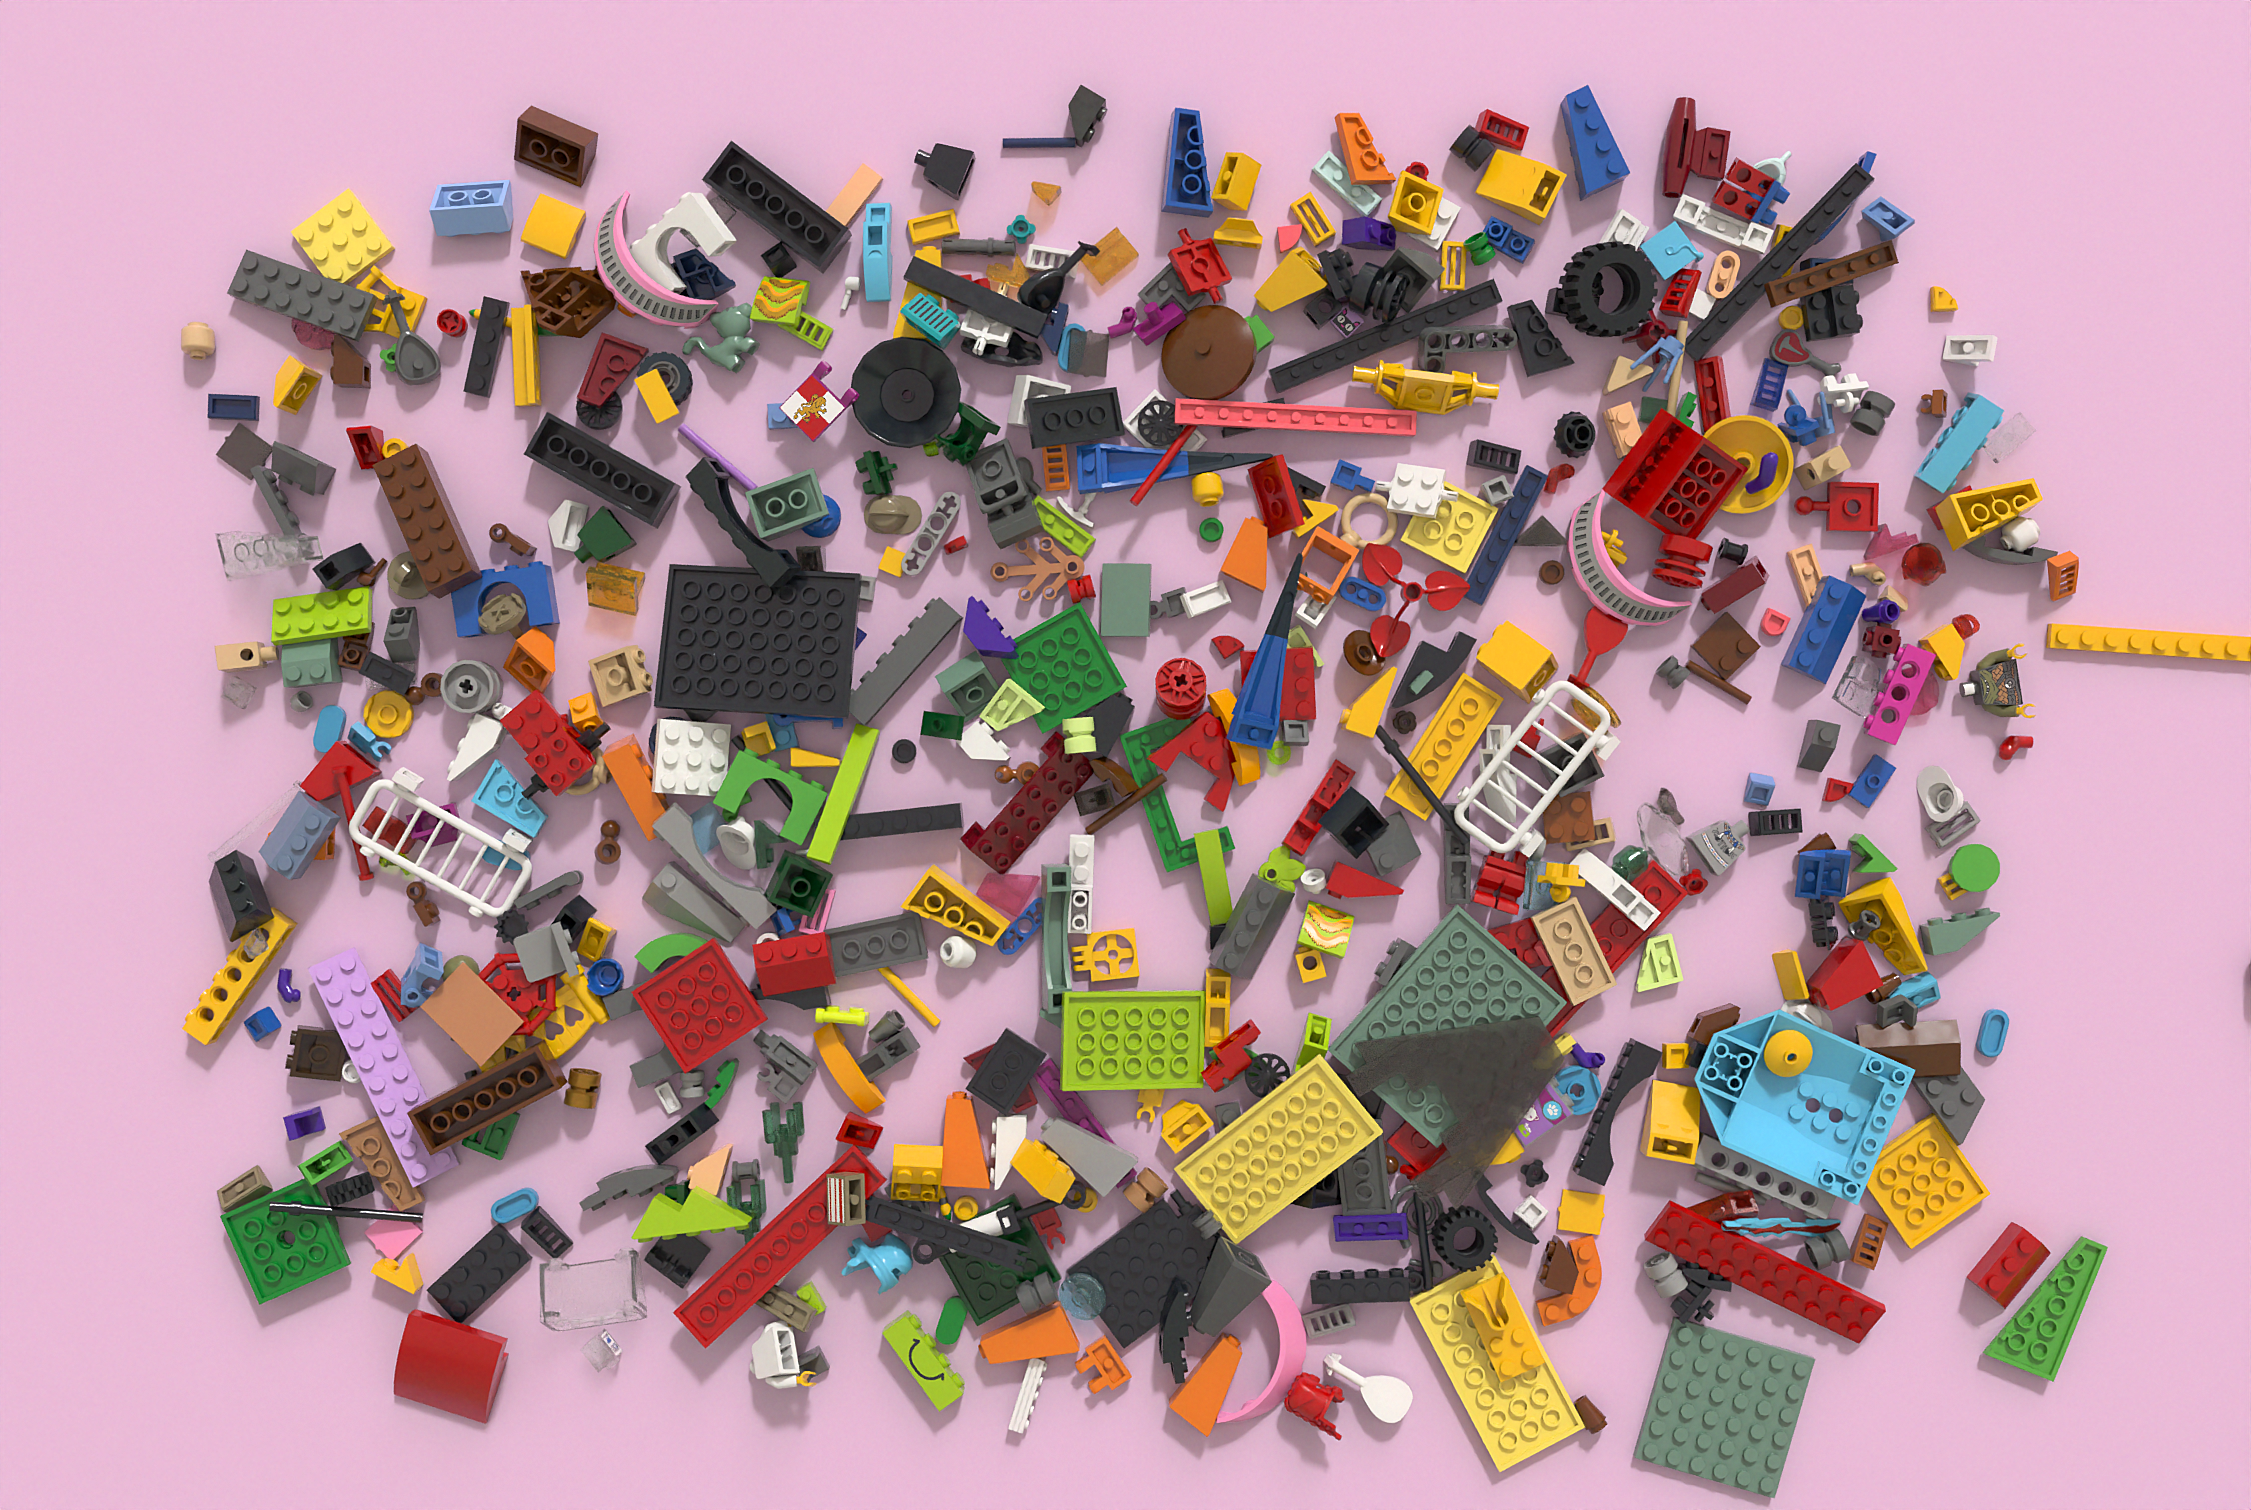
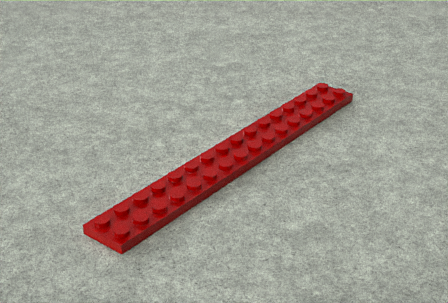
(1617, 940)

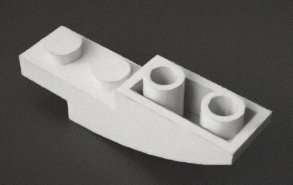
(1497, 803)
(1082, 870)
(1615, 889)

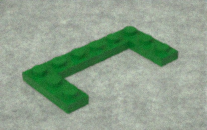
(1137, 749)

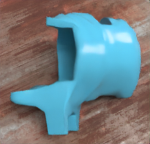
(886, 1260)

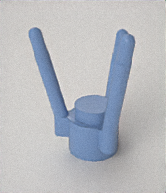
(1669, 350)
(1825, 421)

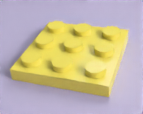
(342, 239)
(1455, 531)

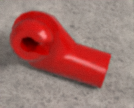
(2012, 744)

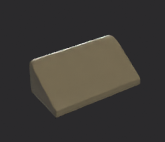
(244, 1189)

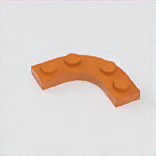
(1566, 1306)

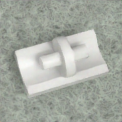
(1844, 394)

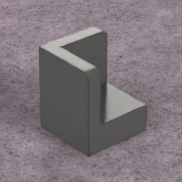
(813, 1361)

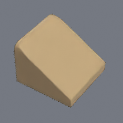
(1890, 593)

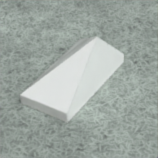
(566, 524)

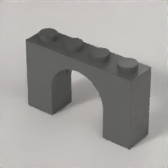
(653, 1067)

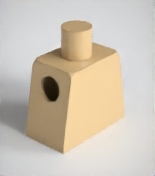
(1823, 466)
(236, 656)

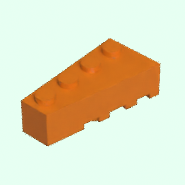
(635, 780)

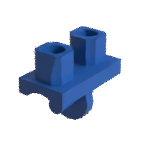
(1799, 426)

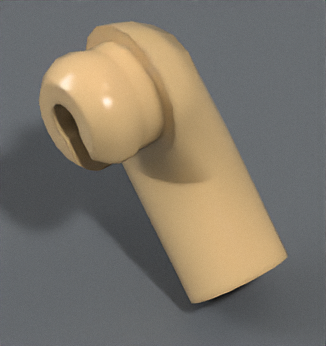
(1870, 571)

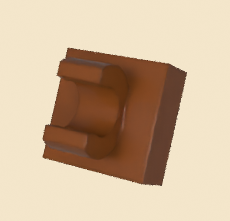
(1938, 403)

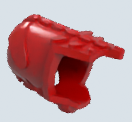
(1312, 1402)

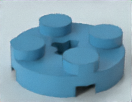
(1582, 1077)

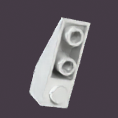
(481, 741)
(1010, 1133)

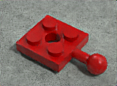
(1838, 517)

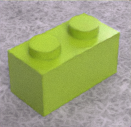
(810, 1295)

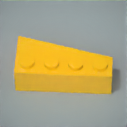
(1980, 511)
(954, 906)

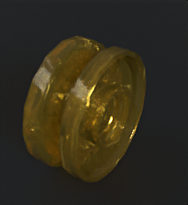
(1589, 717)

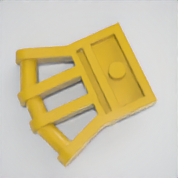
(412, 305)

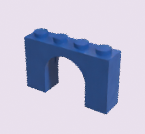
(533, 581)

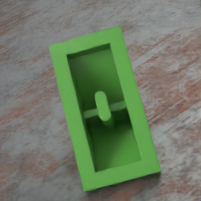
(325, 1163)

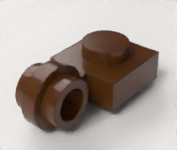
(518, 544)
(424, 908)

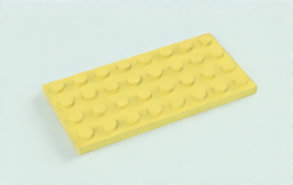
(1278, 1149)
(1513, 1415)

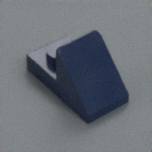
(1053, 334)

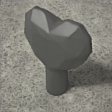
(1027, 473)

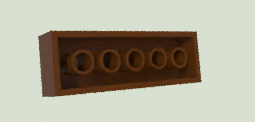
(427, 521)
(487, 1097)

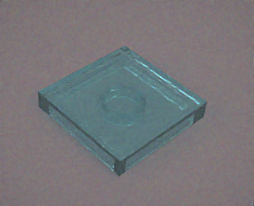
(1537, 894)

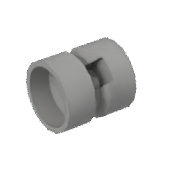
(1666, 1275)

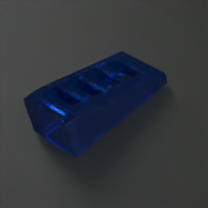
(1757, 399)

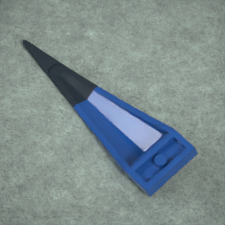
(1119, 467)
(1259, 701)

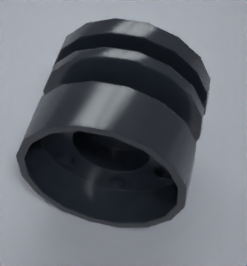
(1378, 293)

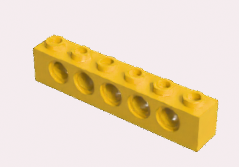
(197, 1020)

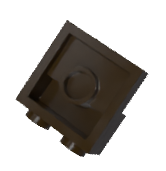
(316, 1054)

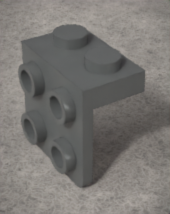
(1397, 953)

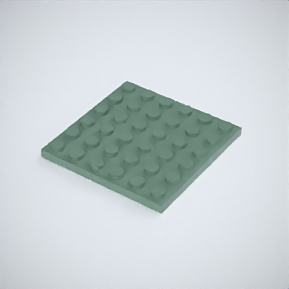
(1724, 1407)

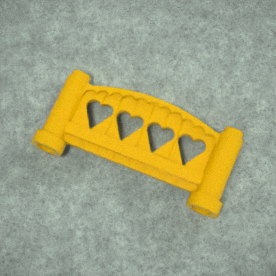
(573, 994)

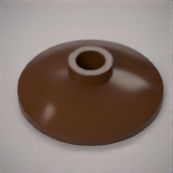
(1362, 654)

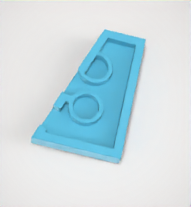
(503, 797)

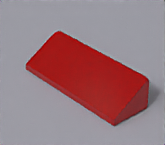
(1712, 391)

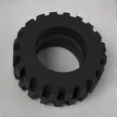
(1637, 289)

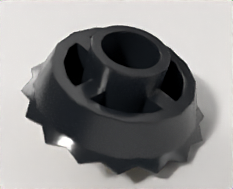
(1574, 434)

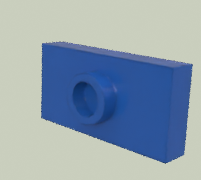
(1871, 780)

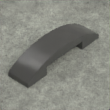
(2030, 555)

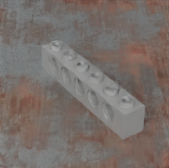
(1816, 1205)

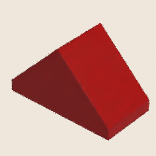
(367, 445)
(859, 1131)

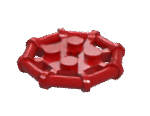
(530, 992)

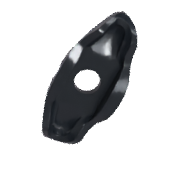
(1020, 352)

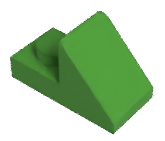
(1874, 859)

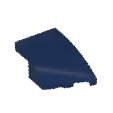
(700, 276)

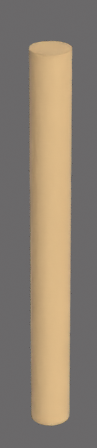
(1676, 375)

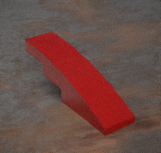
(1322, 799)

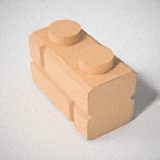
(1622, 428)

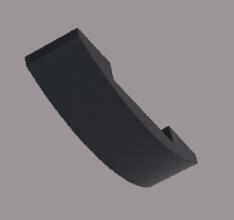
(1518, 1228)

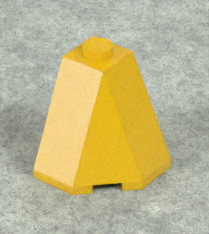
(1291, 280)

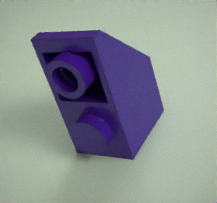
(1368, 234)

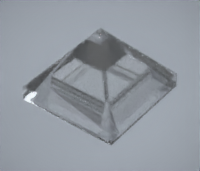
(255, 944)

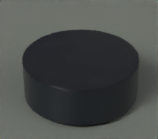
(904, 751)

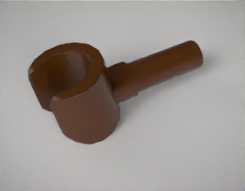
(369, 579)

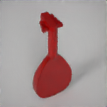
(1601, 634)

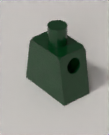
(603, 537)

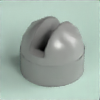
(299, 699)

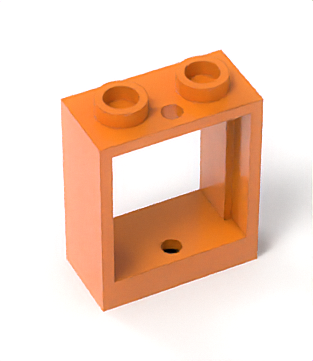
(1336, 549)

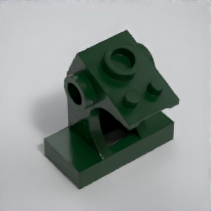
(972, 426)

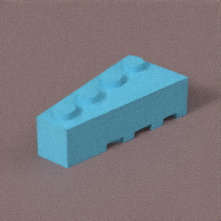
(1959, 442)

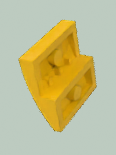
(553, 226)

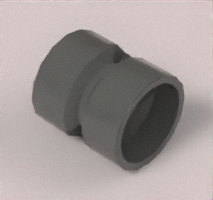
(1872, 413)
(1827, 1249)
(1036, 1293)

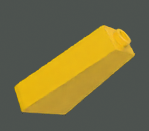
(902, 328)

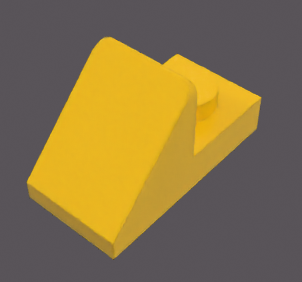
(1318, 513)
(595, 939)
(405, 1277)

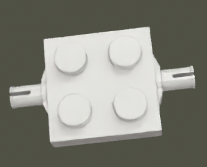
(986, 329)
(1416, 490)

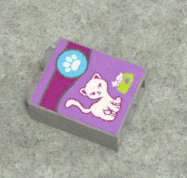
(1545, 1113)

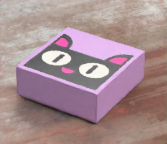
(1346, 322)

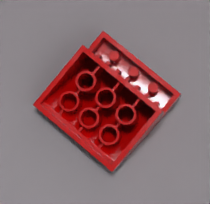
(1674, 477)
(449, 1365)

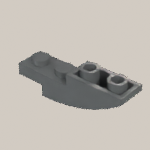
(634, 1179)

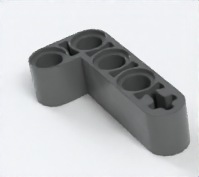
(1466, 344)

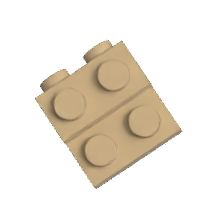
(621, 675)

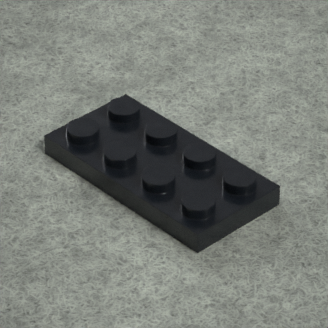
(1074, 417)
(479, 1273)

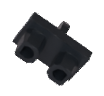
(1686, 1309)

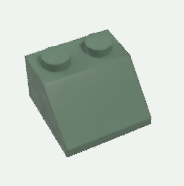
(968, 685)

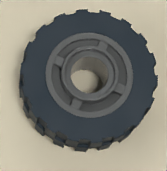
(675, 367)

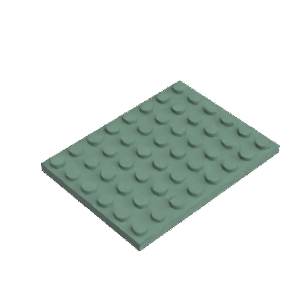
(1446, 983)

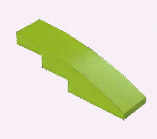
(1213, 876)

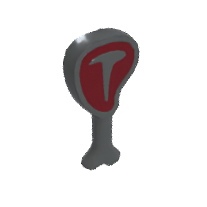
(1789, 350)

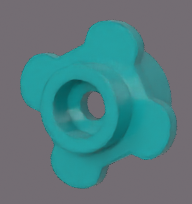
(1028, 229)

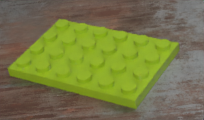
(1132, 1040)

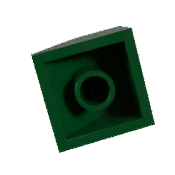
(798, 884)

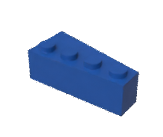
(1592, 145)
(1186, 177)

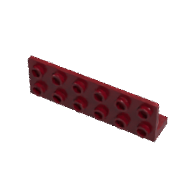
(1030, 808)

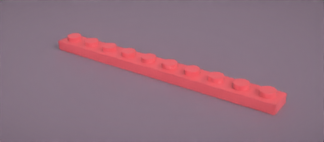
(1295, 417)

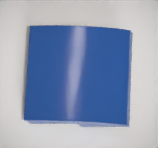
(1822, 873)

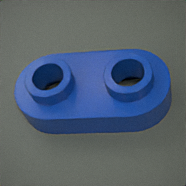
(1362, 593)

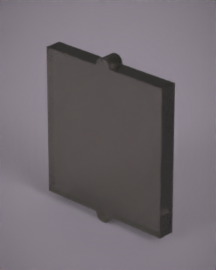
(1088, 353)
(244, 450)

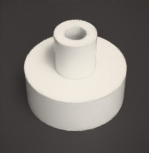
(1313, 880)

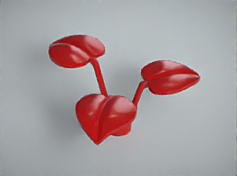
(1443, 592)

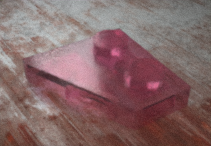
(1008, 890)

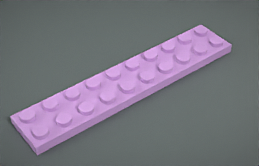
(378, 1060)

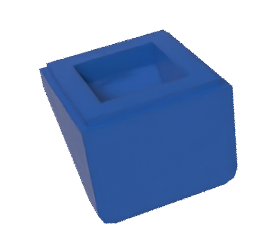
(262, 1023)

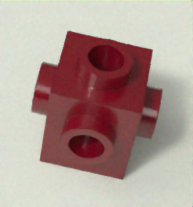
(1874, 642)

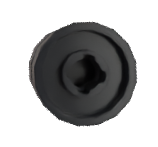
(1472, 148)

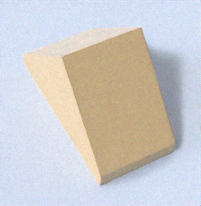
(1621, 374)

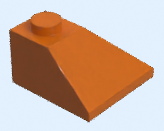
(532, 660)

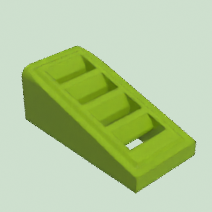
(827, 331)

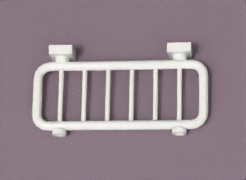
(405, 783)
(1531, 840)

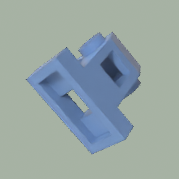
(425, 964)

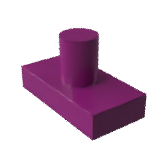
(1158, 321)

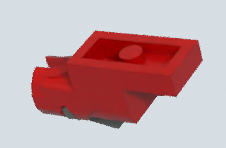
(1232, 1058)

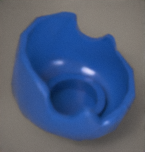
(605, 977)

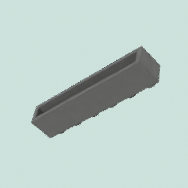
(902, 660)

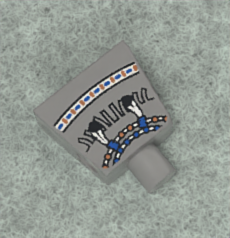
(1719, 844)

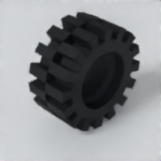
(349, 1189)

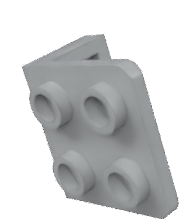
(546, 952)

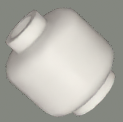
(2020, 534)
(958, 952)

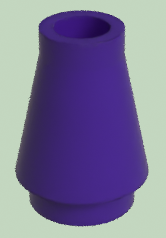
(1882, 612)

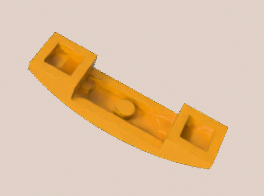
(1247, 757)
(845, 1070)

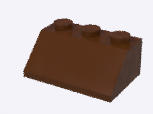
(555, 145)

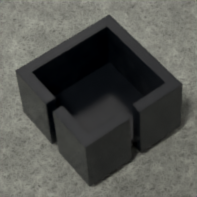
(1346, 815)

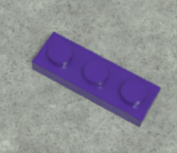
(1371, 1227)

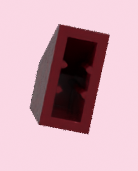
(1734, 585)

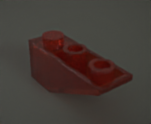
(1728, 1207)

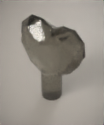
(1667, 805)

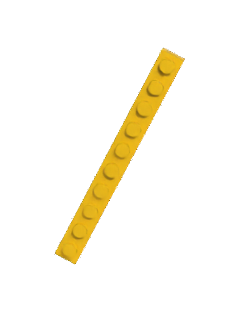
(2149, 642)

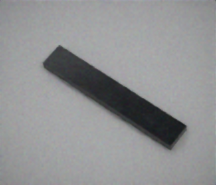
(975, 297)

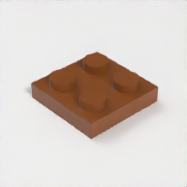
(1569, 818)

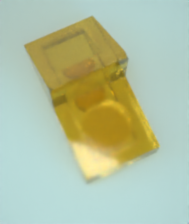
(1013, 278)

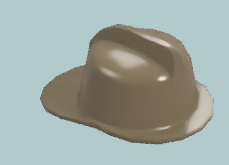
(892, 514)

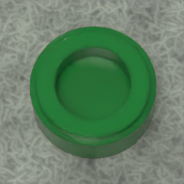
(1211, 530)

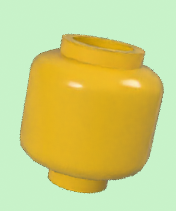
(1207, 489)

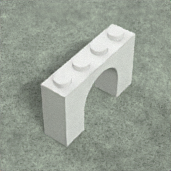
(692, 214)

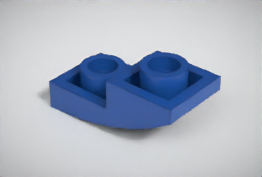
(1508, 241)

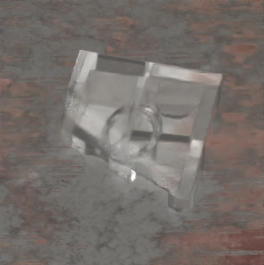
(1858, 686)

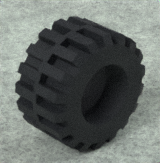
(1480, 1248)

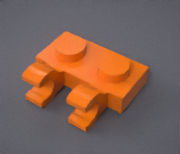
(1108, 1363)

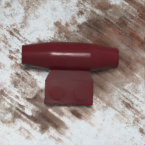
(1691, 150)

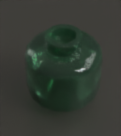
(1630, 862)

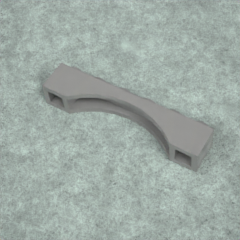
(677, 829)

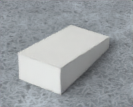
(668, 1096)

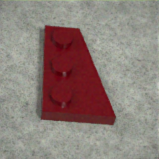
(609, 368)

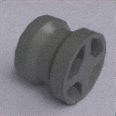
(1207, 1224)

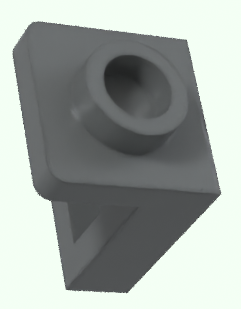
(1895, 1010)

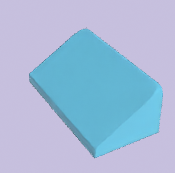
(1919, 989)

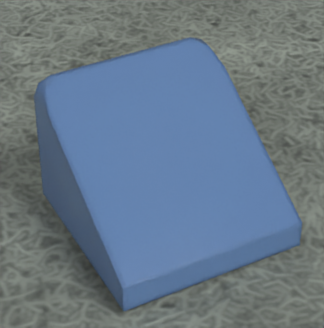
(1759, 789)

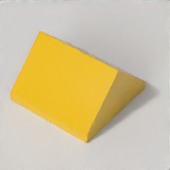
(1414, 205)

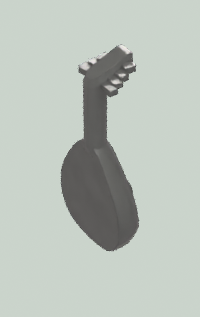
(414, 357)

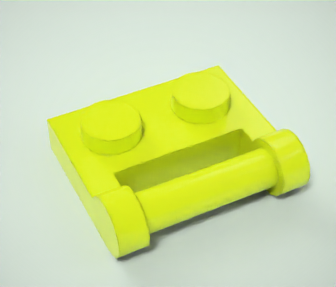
(834, 1014)

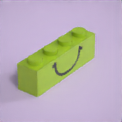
(923, 1360)

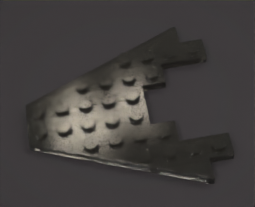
(1486, 1077)

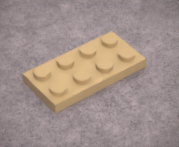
(1573, 951)

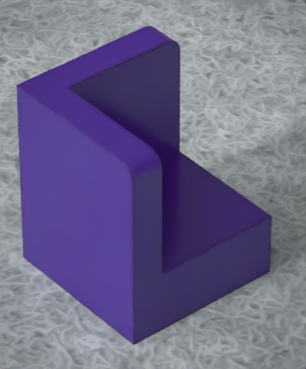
(304, 1123)

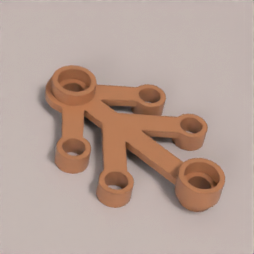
(1041, 569)

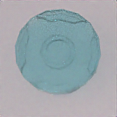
(1082, 1296)

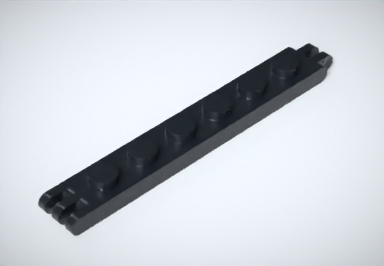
(945, 1233)

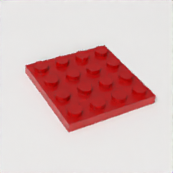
(699, 1005)

